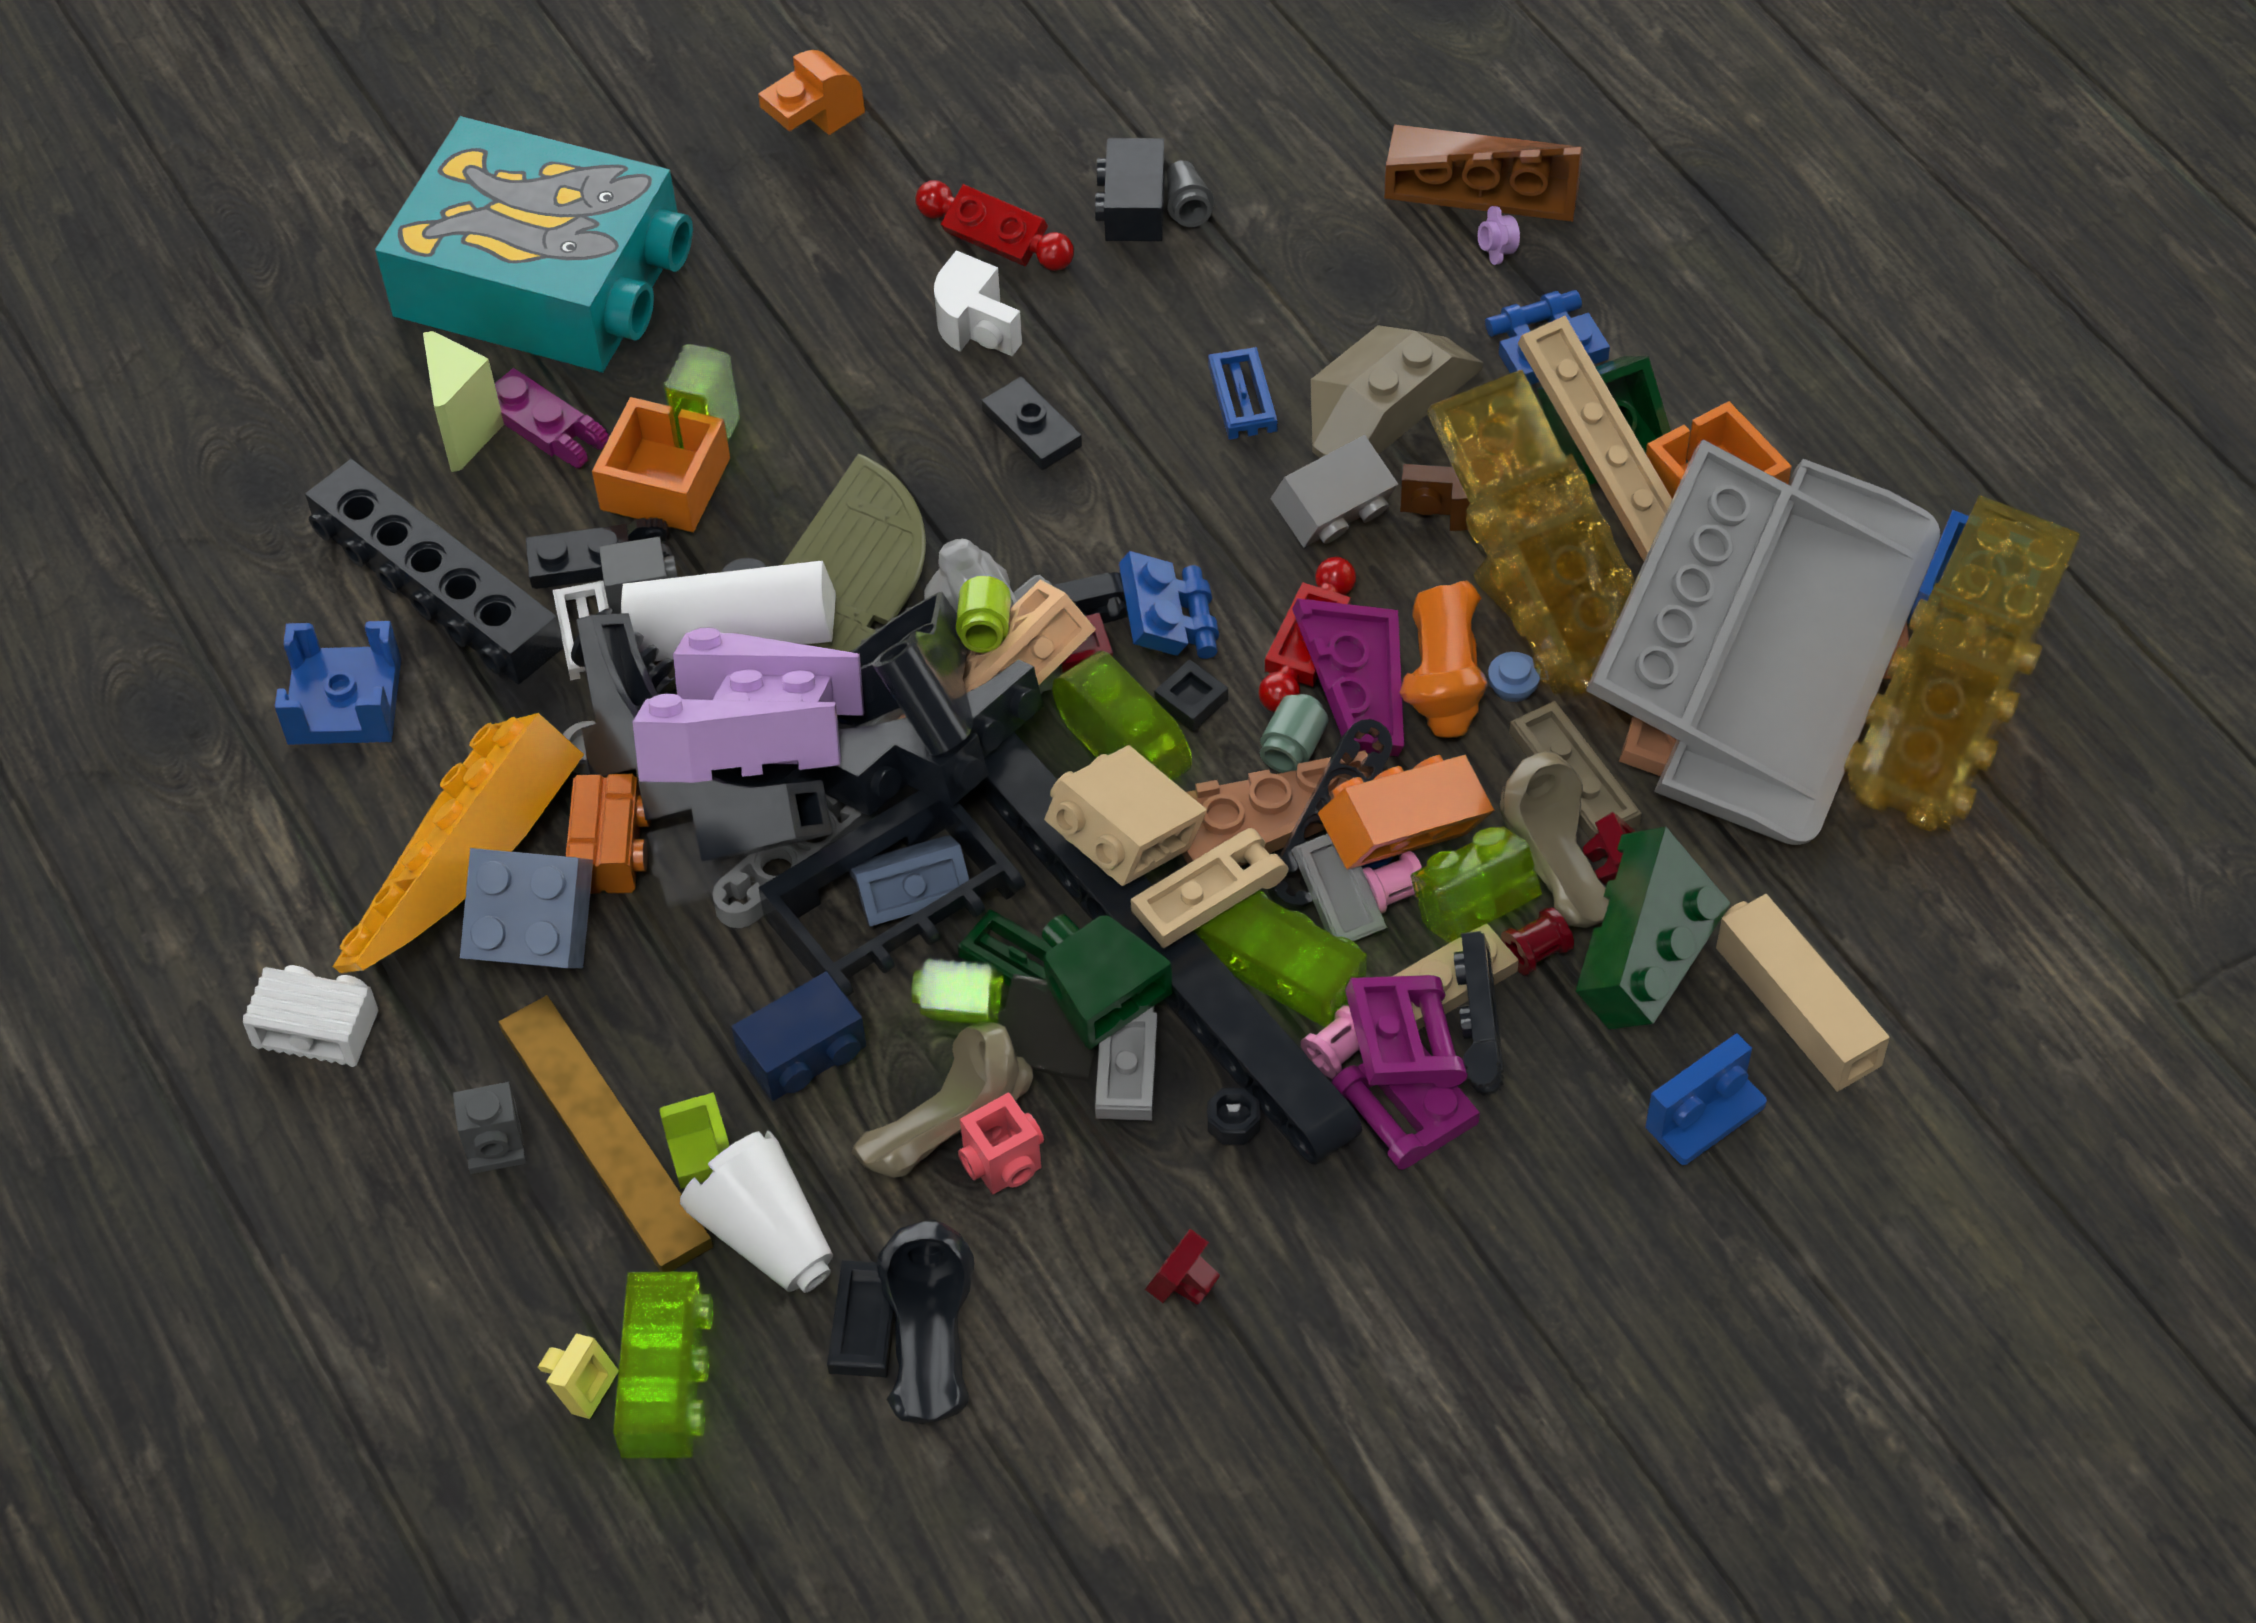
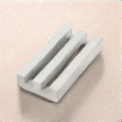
(578, 593)

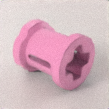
(1393, 880)
(1332, 1044)

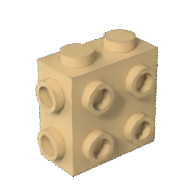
(1124, 814)

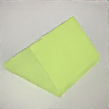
(462, 398)

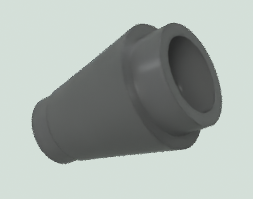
(1188, 195)

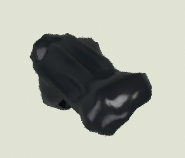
(926, 1281)

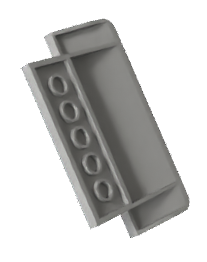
(1765, 634)

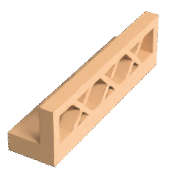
(1041, 632)

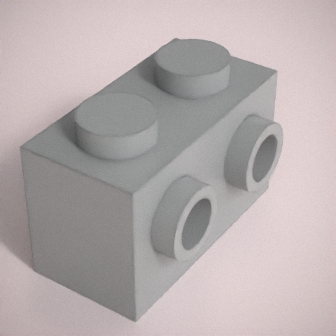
(1334, 492)

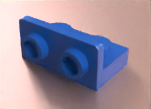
(1705, 1101)

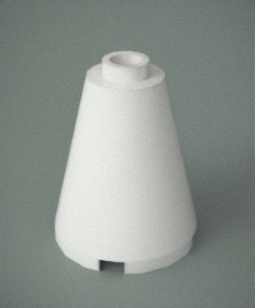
(761, 1212)

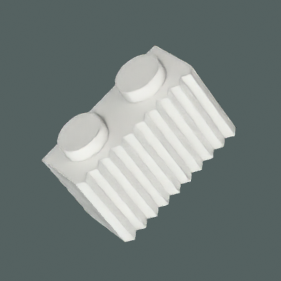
(310, 1015)

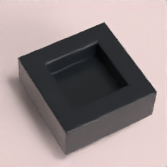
(1191, 695)

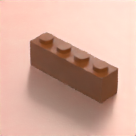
(1483, 172)

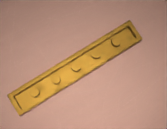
(605, 1135)

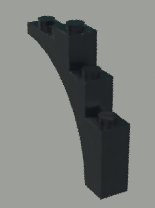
(890, 754)
(731, 811)

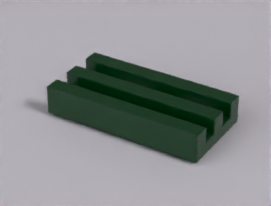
(971, 952)

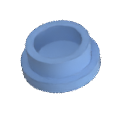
(1513, 676)

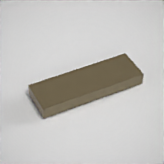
(1554, 732)

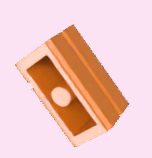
(606, 829)

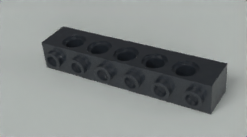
(434, 572)

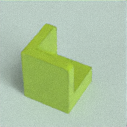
(694, 1136)

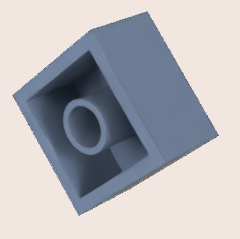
(526, 908)

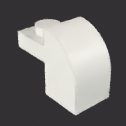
(971, 306)

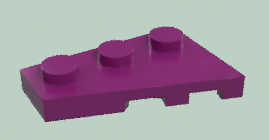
(1356, 663)

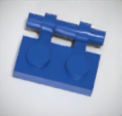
(1552, 306)
(1156, 601)

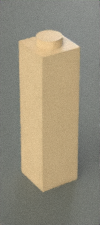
(1801, 991)

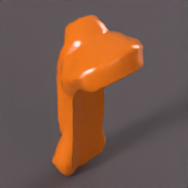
(1448, 679)

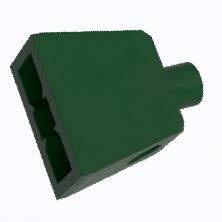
(1102, 975)

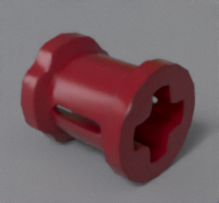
(1539, 939)

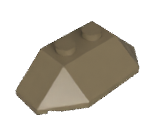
(1385, 387)

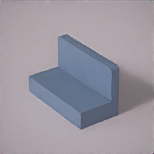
(908, 878)

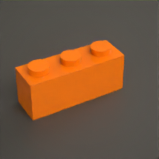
(1404, 810)

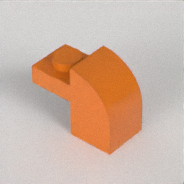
(816, 92)

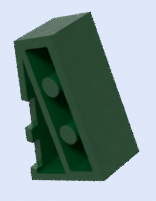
(1651, 931)

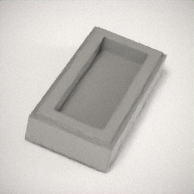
(1338, 894)

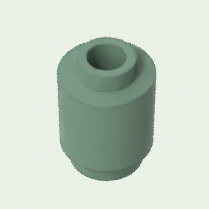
(1293, 732)

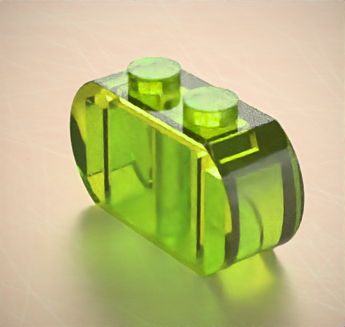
(1114, 711)

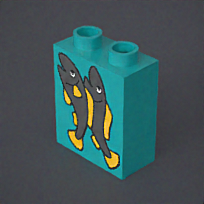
(533, 244)

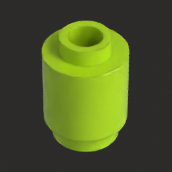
(983, 613)

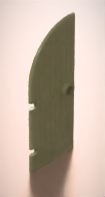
(870, 547)

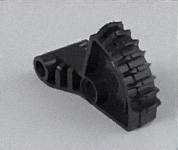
(918, 667)

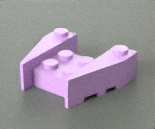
(746, 707)

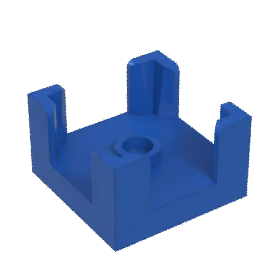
(339, 691)

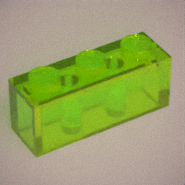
(1285, 956)
(662, 1365)

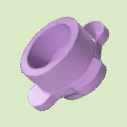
(1498, 235)

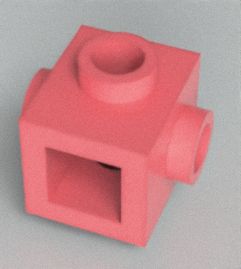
(1000, 1144)

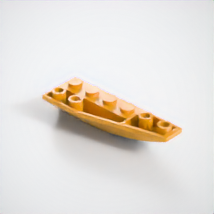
(483, 805)

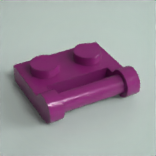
(1390, 1034)
(1432, 1111)

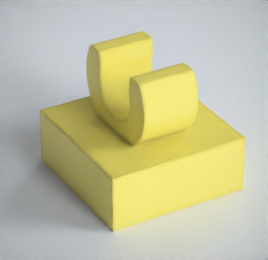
(579, 1374)

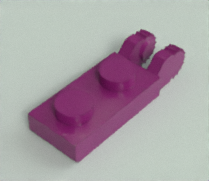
(547, 419)

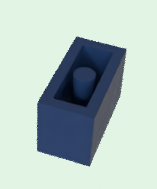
(799, 1036)

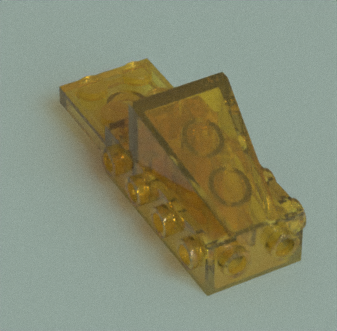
(1541, 529)
(1961, 667)

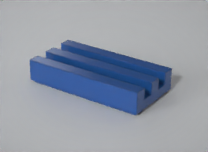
(1249, 421)

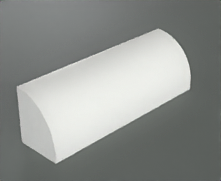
(768, 602)

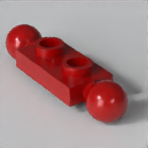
(994, 225)
(1288, 656)

